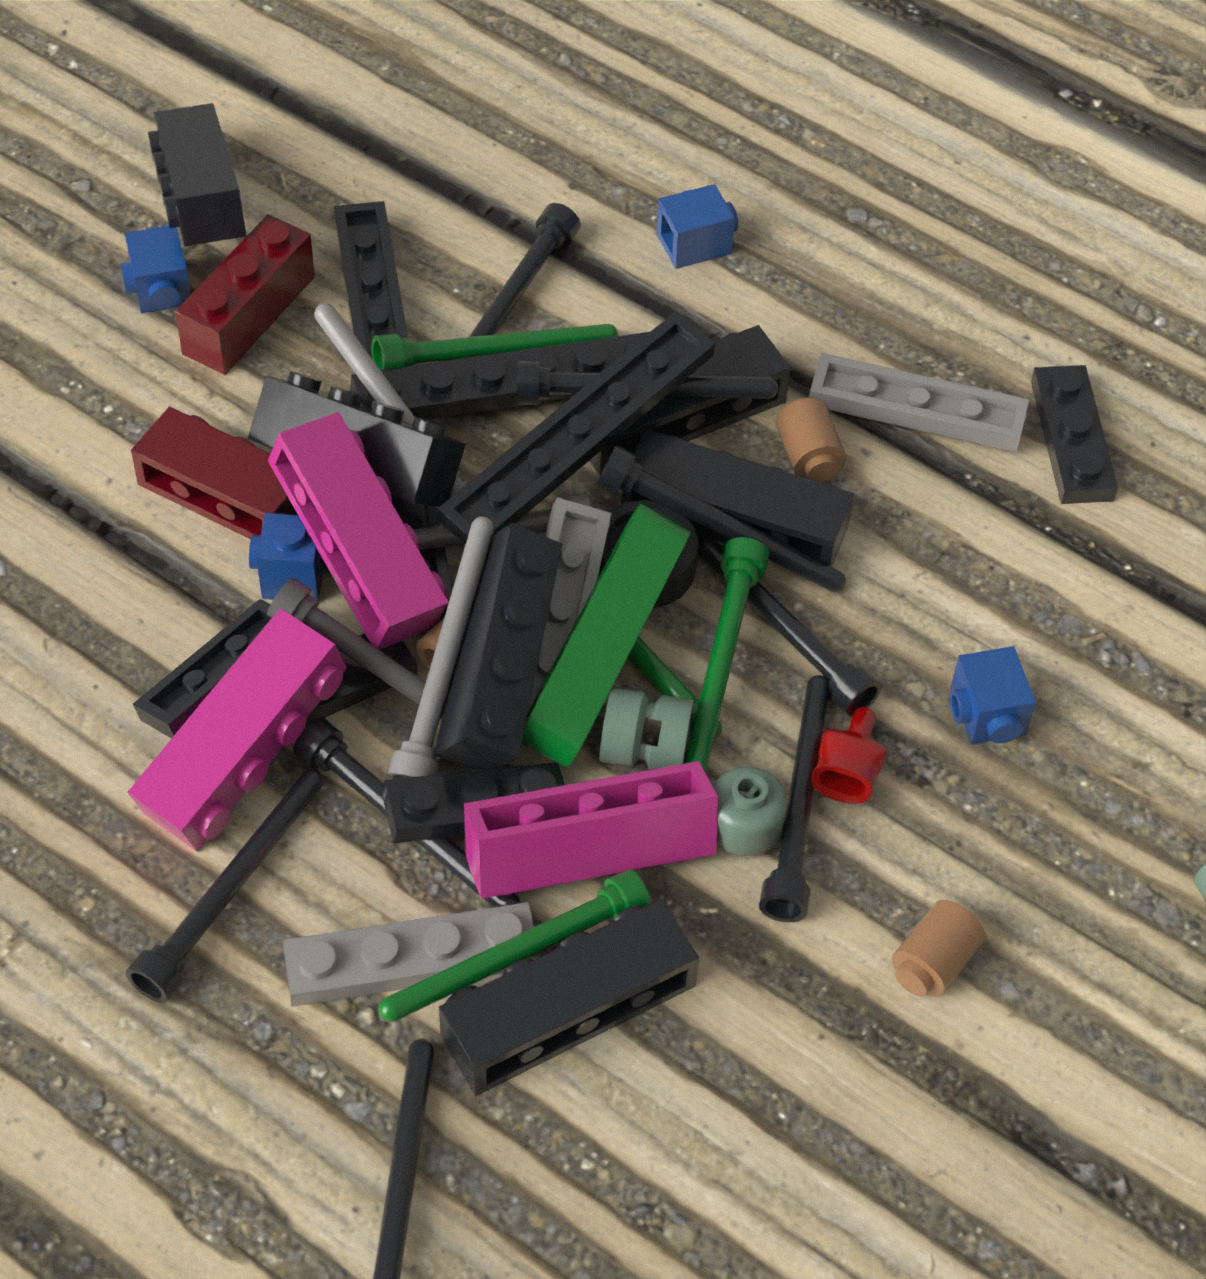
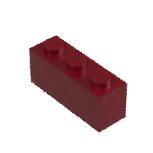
(245, 294)
(209, 472)

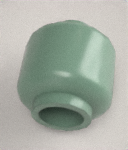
(749, 810)

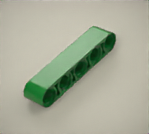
(603, 635)

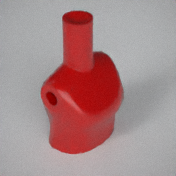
(849, 760)

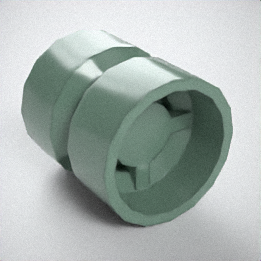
(626, 728)

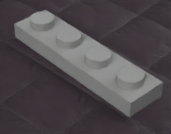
(920, 402)
(583, 539)
(394, 953)

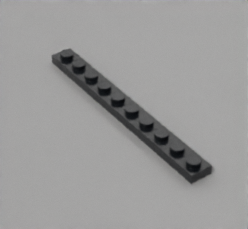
(378, 310)

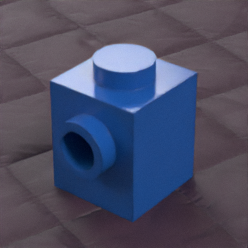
(696, 225)
(156, 269)
(283, 553)
(991, 696)

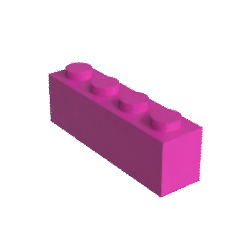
(358, 530)
(239, 730)
(590, 829)

